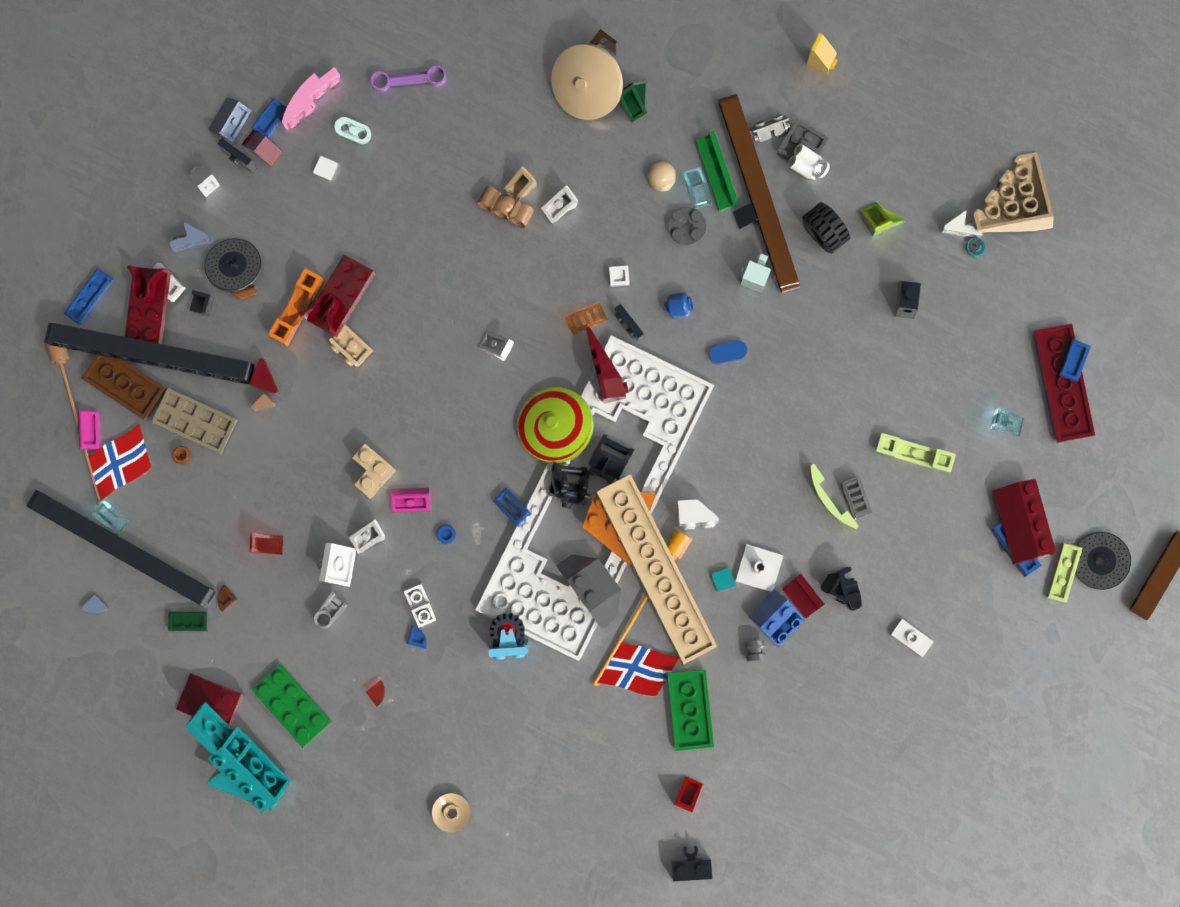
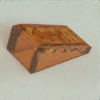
(569, 319)

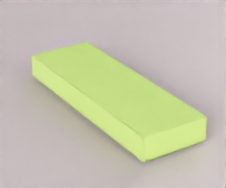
(1064, 573)

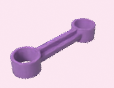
(408, 78)

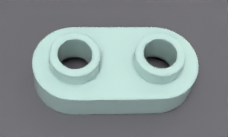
(353, 130)

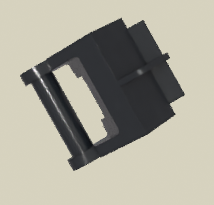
(606, 464)
(569, 492)
(842, 589)

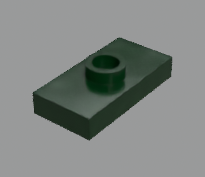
(187, 621)

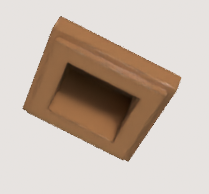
(262, 403)

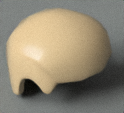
(661, 175)

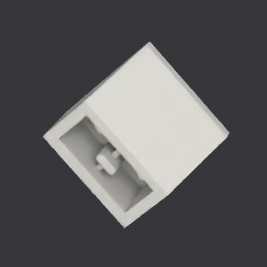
(695, 513)

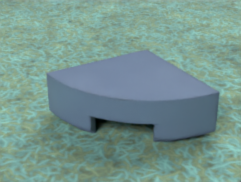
(95, 605)

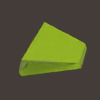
(879, 219)

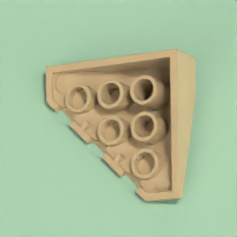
(1014, 208)

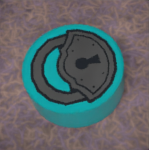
(976, 247)

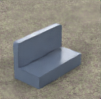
(230, 119)

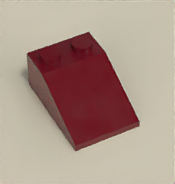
(218, 697)

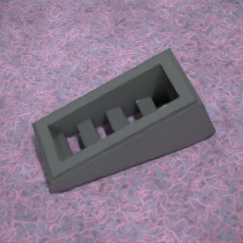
(844, 485)

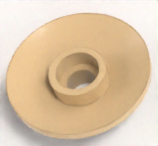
(444, 820)

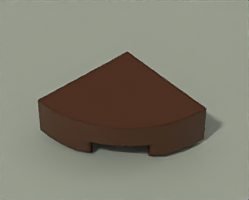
(225, 598)

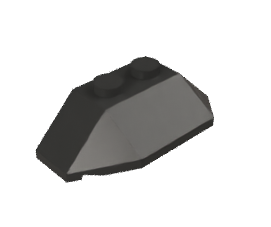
(593, 586)

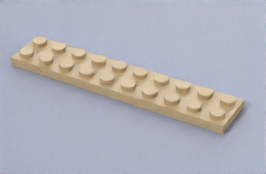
(656, 569)

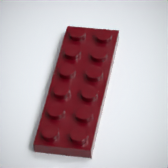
(1065, 398)

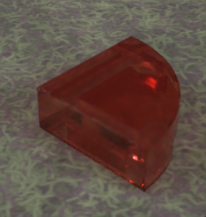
(377, 693)

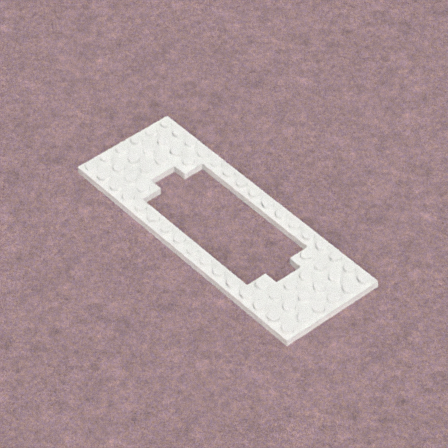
(550, 610)

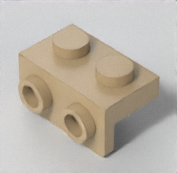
(350, 346)

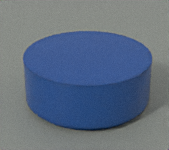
(446, 534)

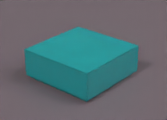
(723, 579)

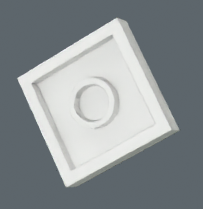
(337, 564)
(759, 568)

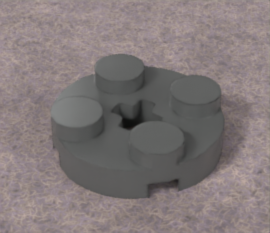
(694, 234)

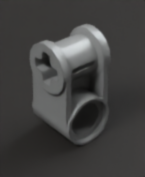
(330, 610)

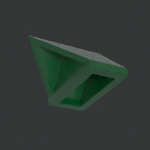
(634, 100)

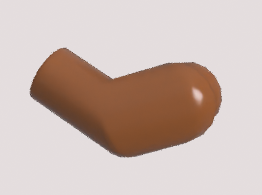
(247, 292)

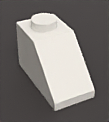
(203, 180)

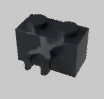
(691, 868)

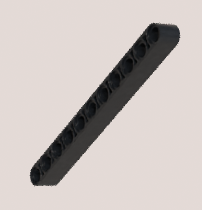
(149, 353)
(121, 548)

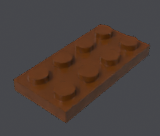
(124, 384)

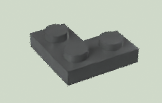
(802, 134)

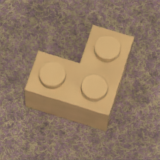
(377, 471)

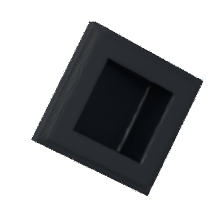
(745, 216)

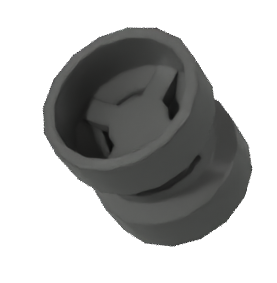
(755, 650)

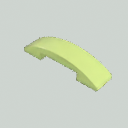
(915, 453)
(845, 519)

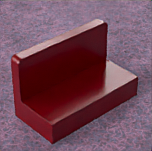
(803, 596)

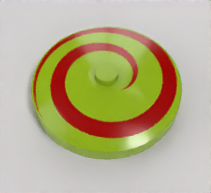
(555, 425)

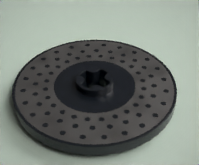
(233, 278)
(1116, 566)

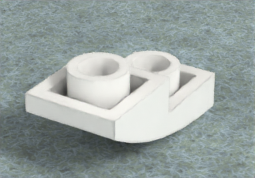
(419, 605)

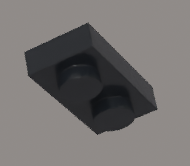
(632, 328)

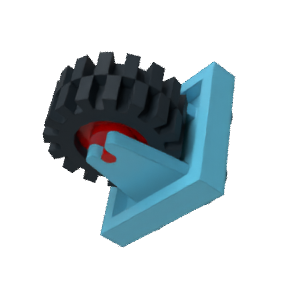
(508, 635)

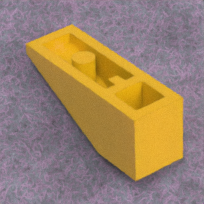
(822, 55)

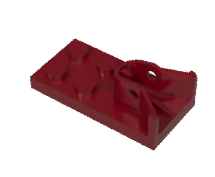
(339, 296)
(147, 303)

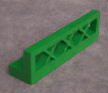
(717, 171)

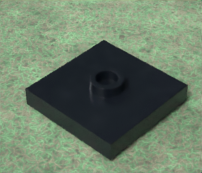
(236, 156)

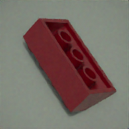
(1024, 521)

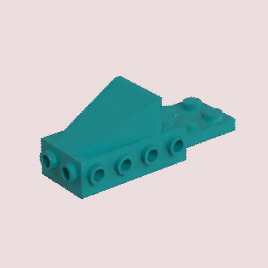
(237, 770)

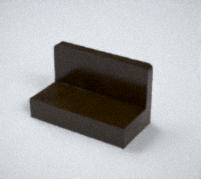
(604, 40)

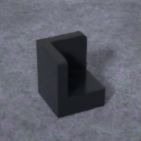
(201, 303)

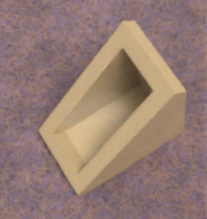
(520, 185)

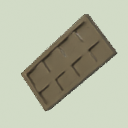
(194, 421)

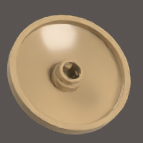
(586, 81)

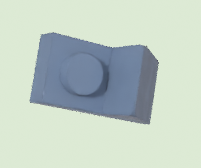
(193, 238)

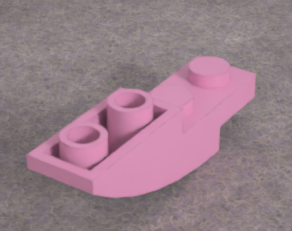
(302, 103)

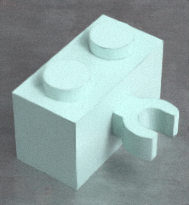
(755, 274)

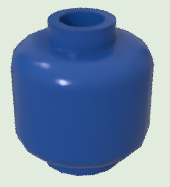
(678, 305)

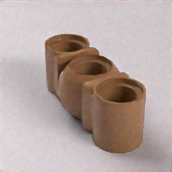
(505, 207)

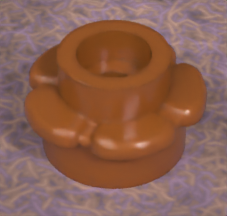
(181, 450)

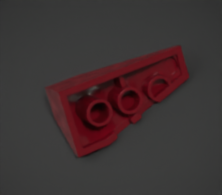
(609, 379)

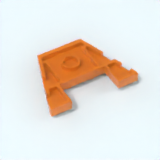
(600, 527)

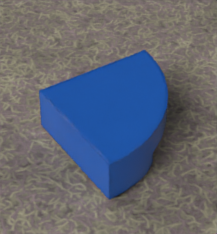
(417, 638)

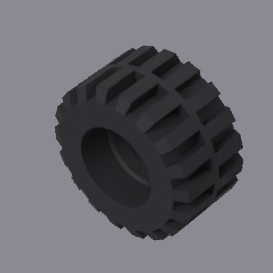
(826, 227)

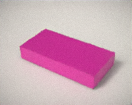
(88, 430)

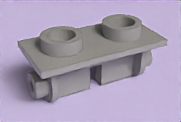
(763, 128)

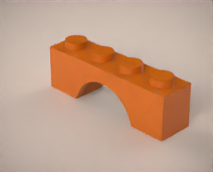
(302, 298)

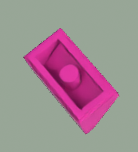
(410, 499)

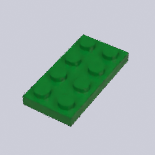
(291, 706)
(690, 710)

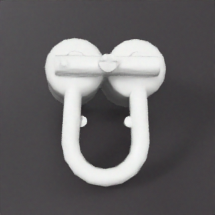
(807, 163)

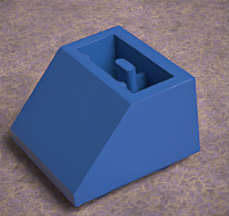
(776, 617)

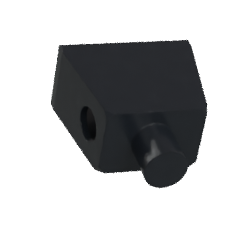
(908, 299)

